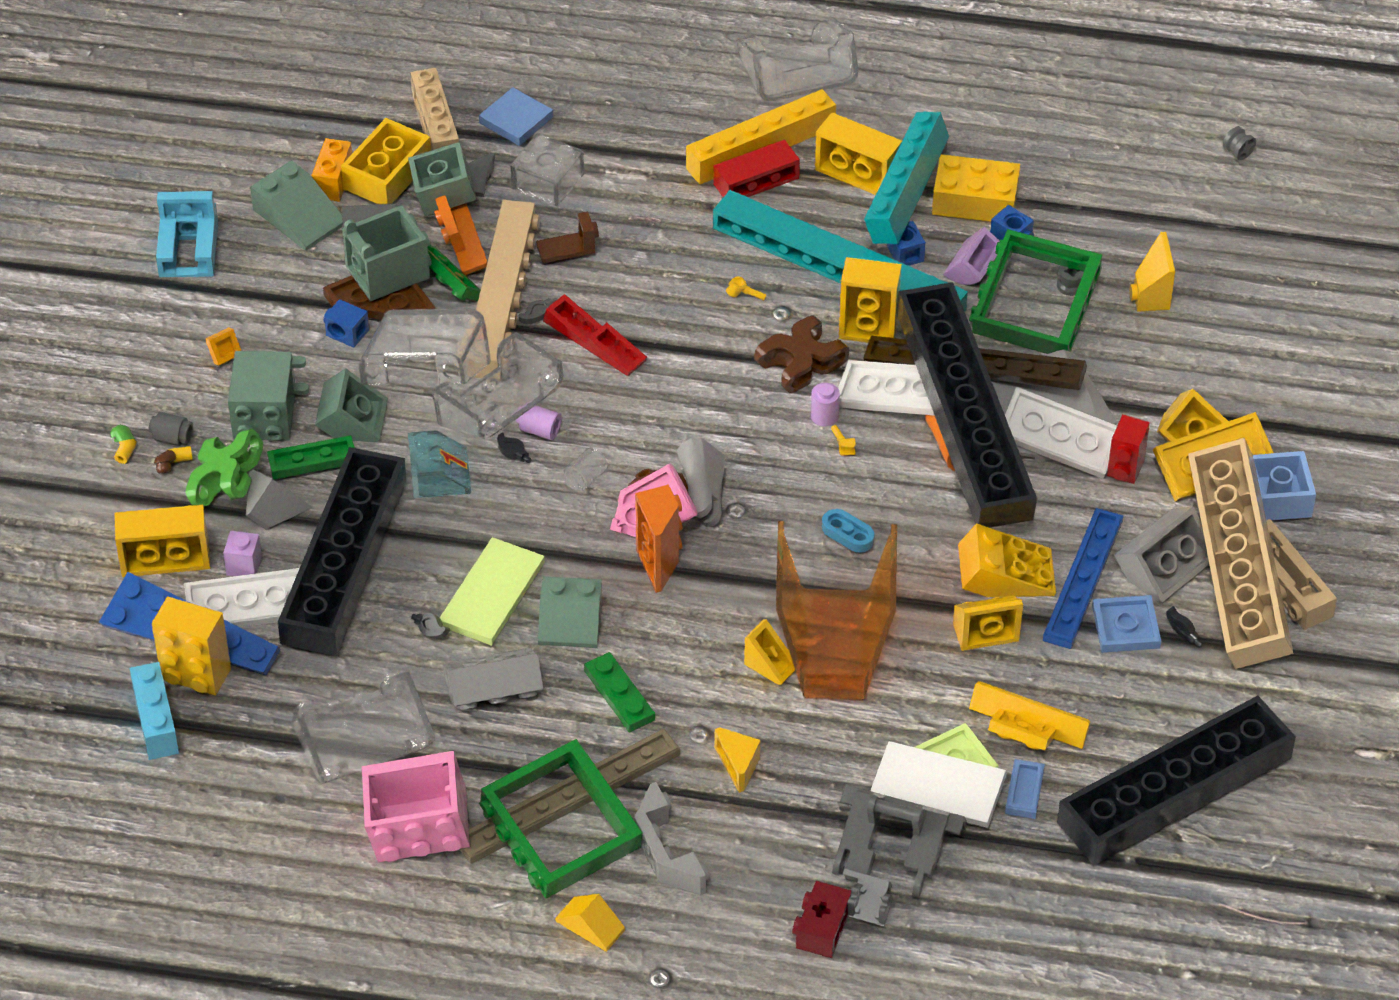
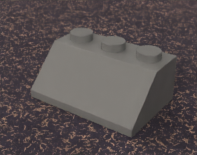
(1166, 554)
(493, 677)

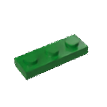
(450, 275)
(309, 457)
(619, 692)

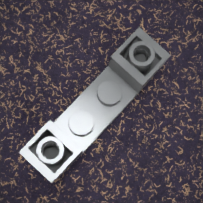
(681, 872)

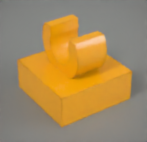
(223, 345)

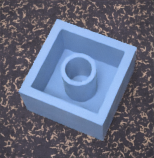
(1285, 485)

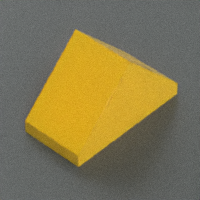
(767, 653)
(738, 754)
(592, 920)

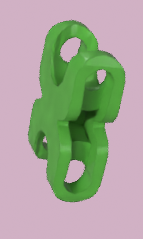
(224, 468)

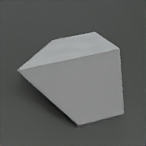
(271, 502)

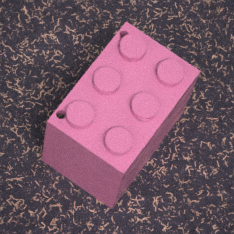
(415, 806)

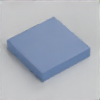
(516, 116)
(1126, 623)

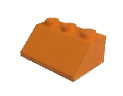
(658, 533)

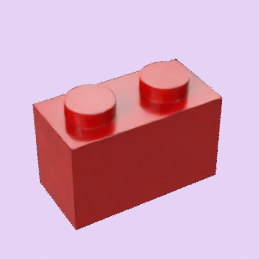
(1128, 449)

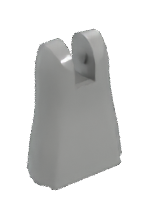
(704, 475)

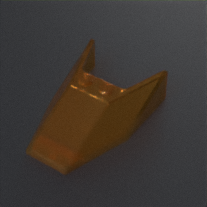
(835, 633)

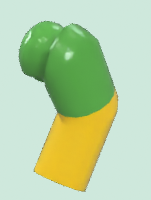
(126, 440)

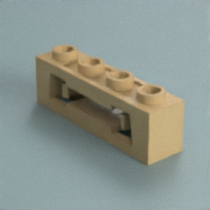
(433, 108)
(1294, 576)

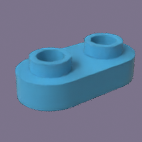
(851, 532)

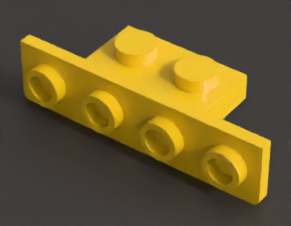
(1027, 719)

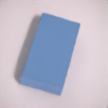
(1024, 788)

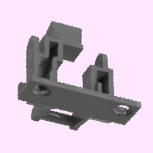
(869, 896)

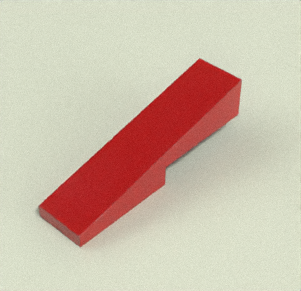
(600, 340)

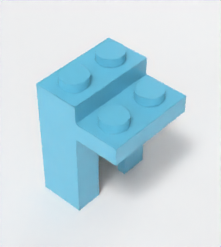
(187, 217)

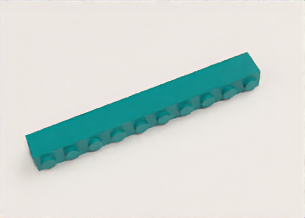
(803, 242)

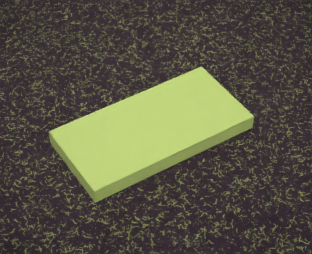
(492, 591)

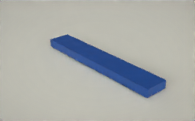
(1083, 578)

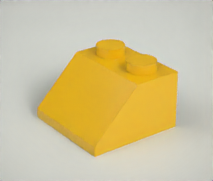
(988, 622)

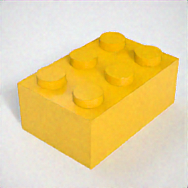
(854, 152)
(381, 165)
(974, 187)
(869, 299)
(162, 540)
(191, 646)

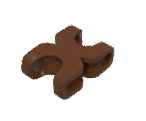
(801, 354)

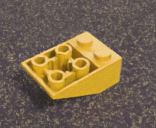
(1004, 565)

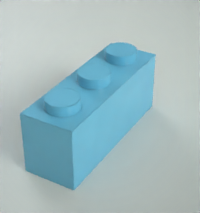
(154, 710)

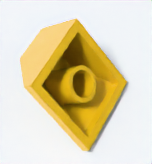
(1154, 278)
(1187, 416)

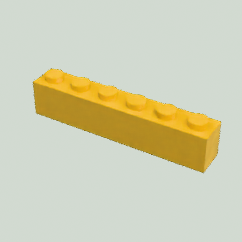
(792, 122)

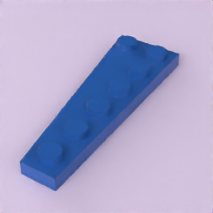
(139, 602)

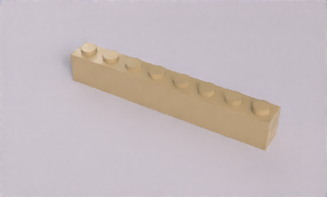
(506, 274)

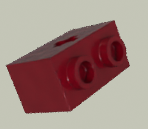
(822, 919)

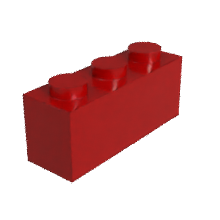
(757, 170)

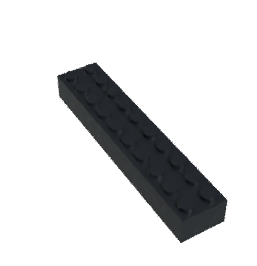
(966, 406)

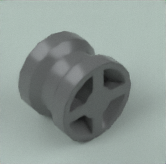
(1239, 143)
(1068, 280)

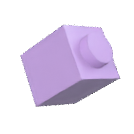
(242, 553)

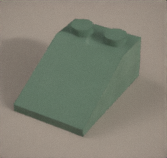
(296, 205)

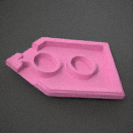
(626, 515)

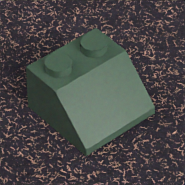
(351, 408)
(570, 612)

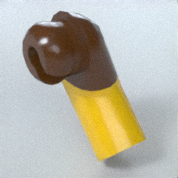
(172, 455)

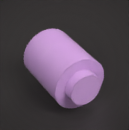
(825, 404)
(540, 422)

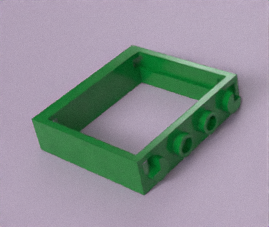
(1047, 251)
(524, 855)

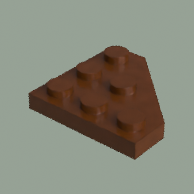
(403, 299)

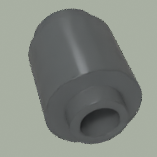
(171, 428)

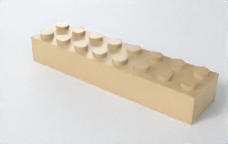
(1240, 554)

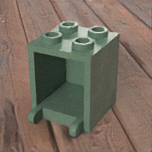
(386, 252)
(264, 393)

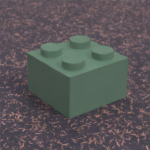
(441, 174)

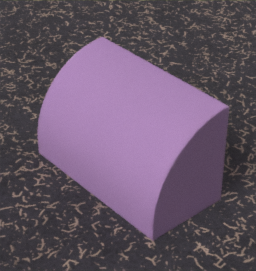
(973, 258)

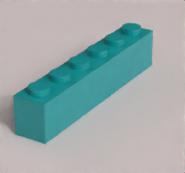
(906, 178)

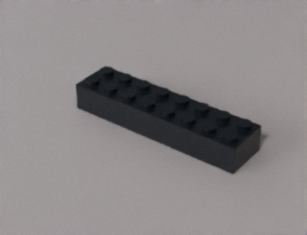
(342, 551)
(1175, 780)

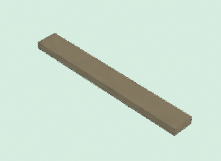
(571, 794)

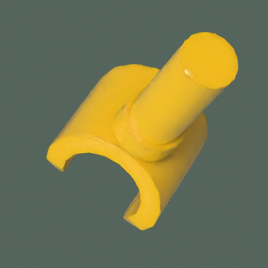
(739, 285)
(846, 445)

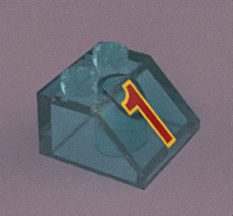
(438, 465)

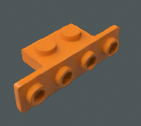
(462, 235)

